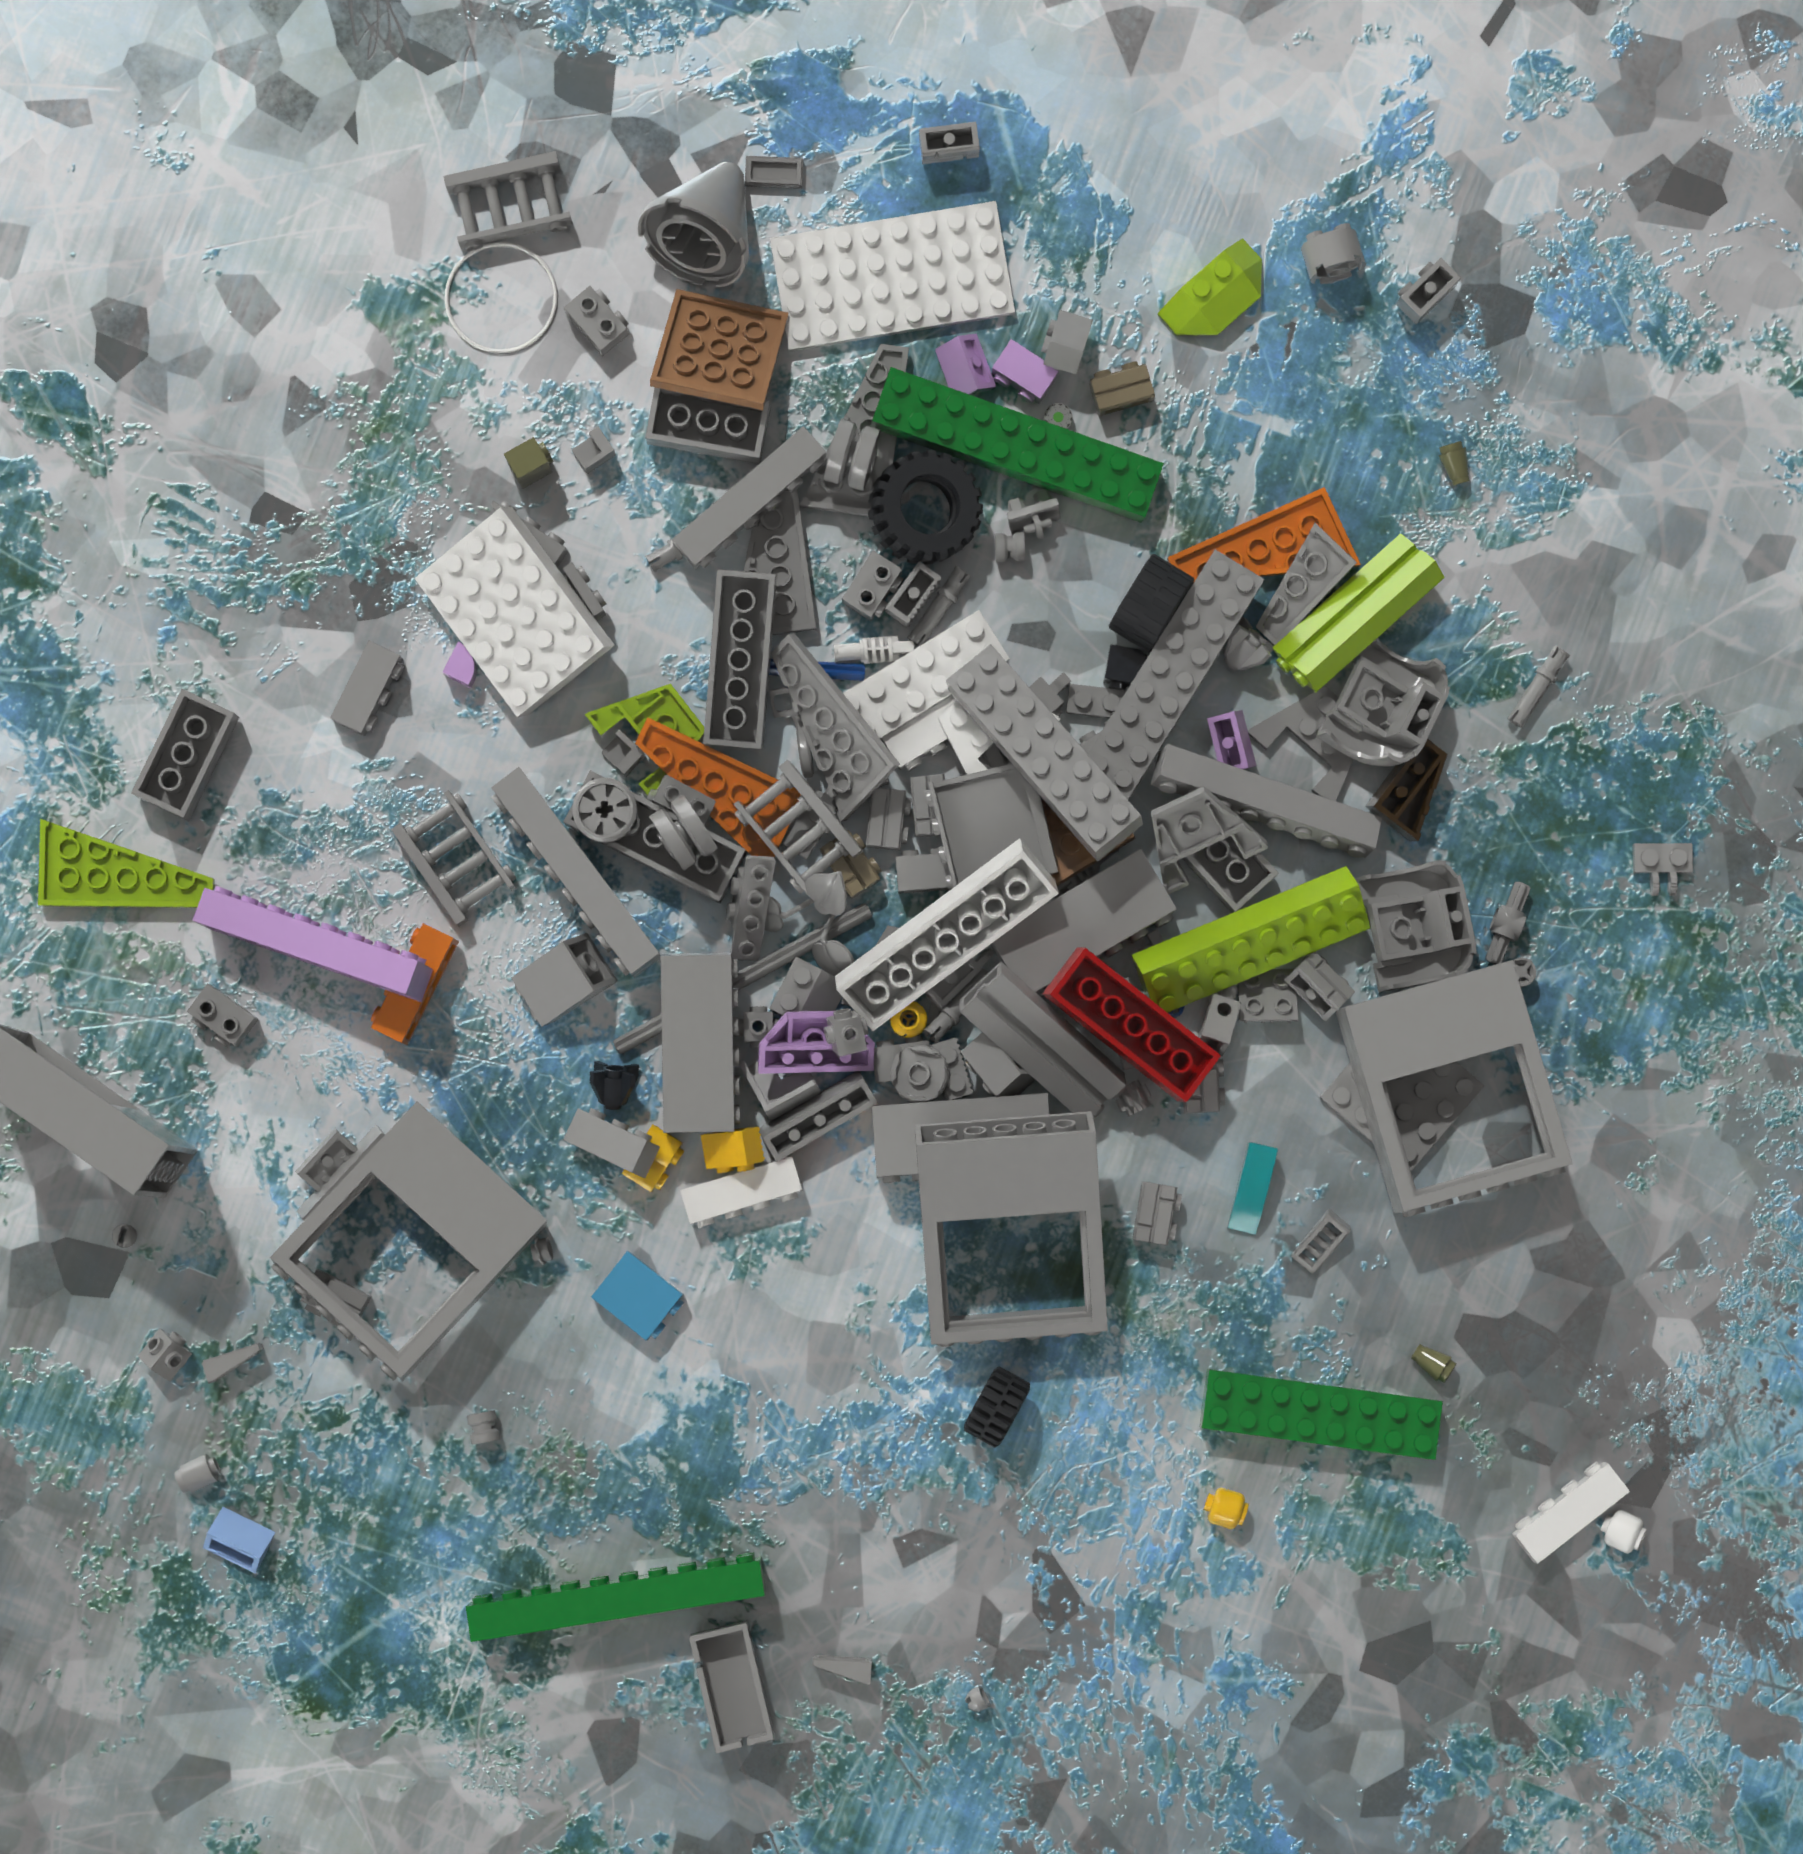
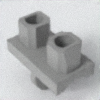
(1033, 517)

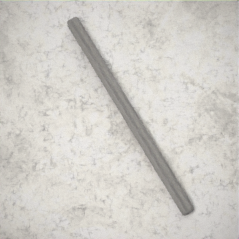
(757, 970)

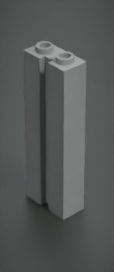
(1042, 1041)

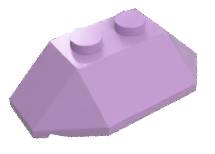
(800, 1046)

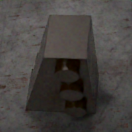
(1407, 791)

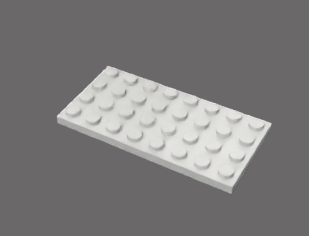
(892, 276)

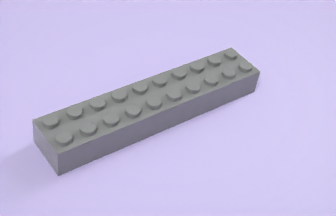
(1174, 671)

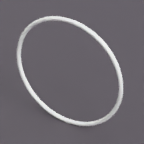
(495, 244)

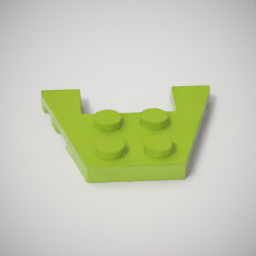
(658, 704)

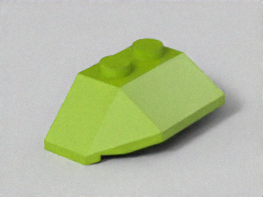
(1216, 293)

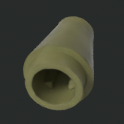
(1455, 462)
(1434, 1363)

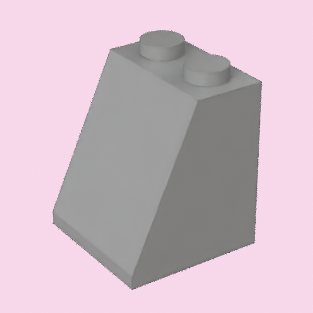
(563, 979)

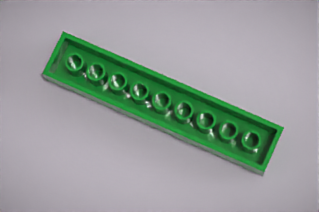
(1016, 445)
(615, 1598)

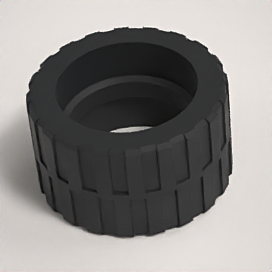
(1151, 602)

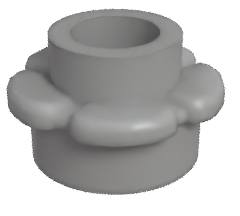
(542, 1250)

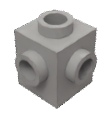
(745, 1025)
(846, 1032)
(165, 1354)

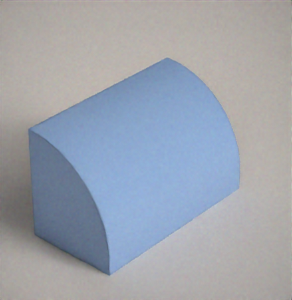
(238, 1540)

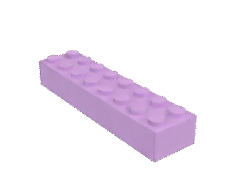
(316, 945)

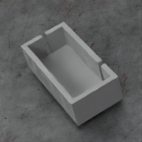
(731, 1686)

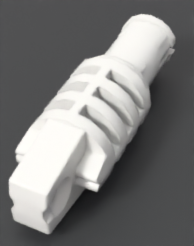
(873, 650)

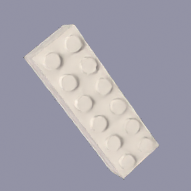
(920, 677)

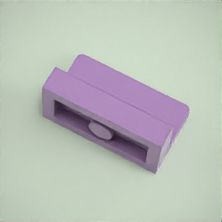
(965, 365)

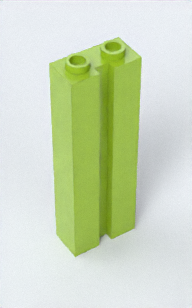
(1357, 613)

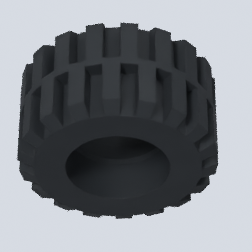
(997, 1407)

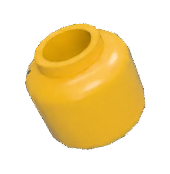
(918, 1015)
(1226, 1508)

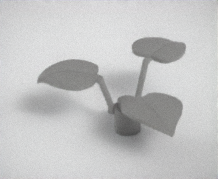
(829, 897)

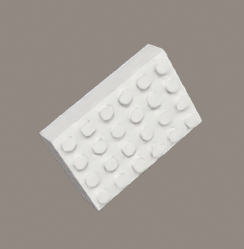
(514, 611)

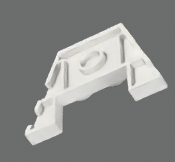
(966, 737)

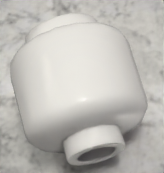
(1623, 1531)

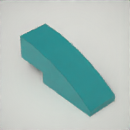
(1252, 1187)

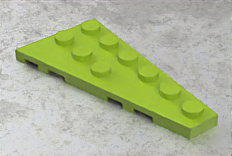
(96, 873)

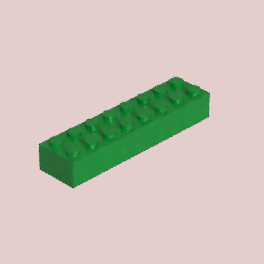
(1321, 1414)

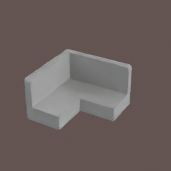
(780, 1095)

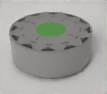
(1059, 415)

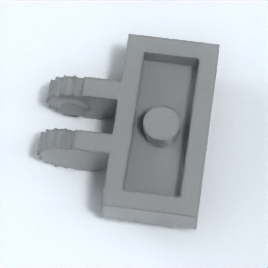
(1663, 858)

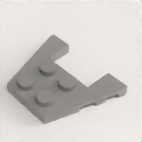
(1304, 721)
(1194, 824)

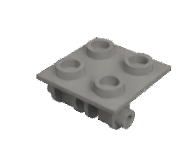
(1268, 998)

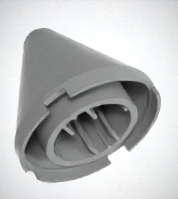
(700, 227)

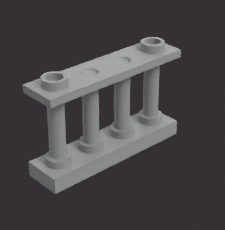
(489, 179)
(807, 801)
(426, 859)

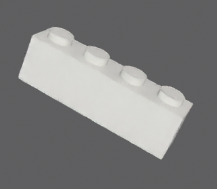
(919, 737)
(741, 1191)
(1570, 1511)

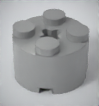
(1332, 254)

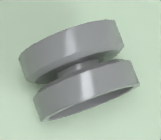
(854, 455)
(680, 834)

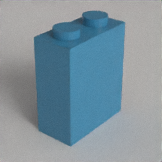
(638, 1296)

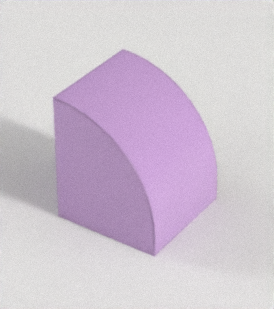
(461, 666)

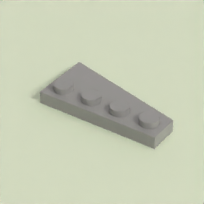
(1308, 580)

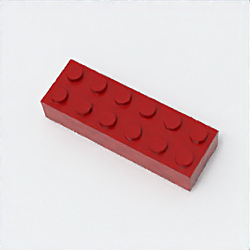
(1131, 1024)

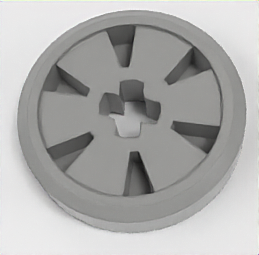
(619, 821)

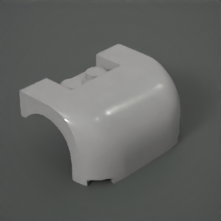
(1386, 707)
(1418, 925)

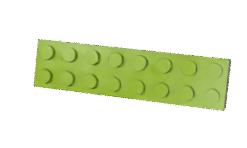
(1252, 940)

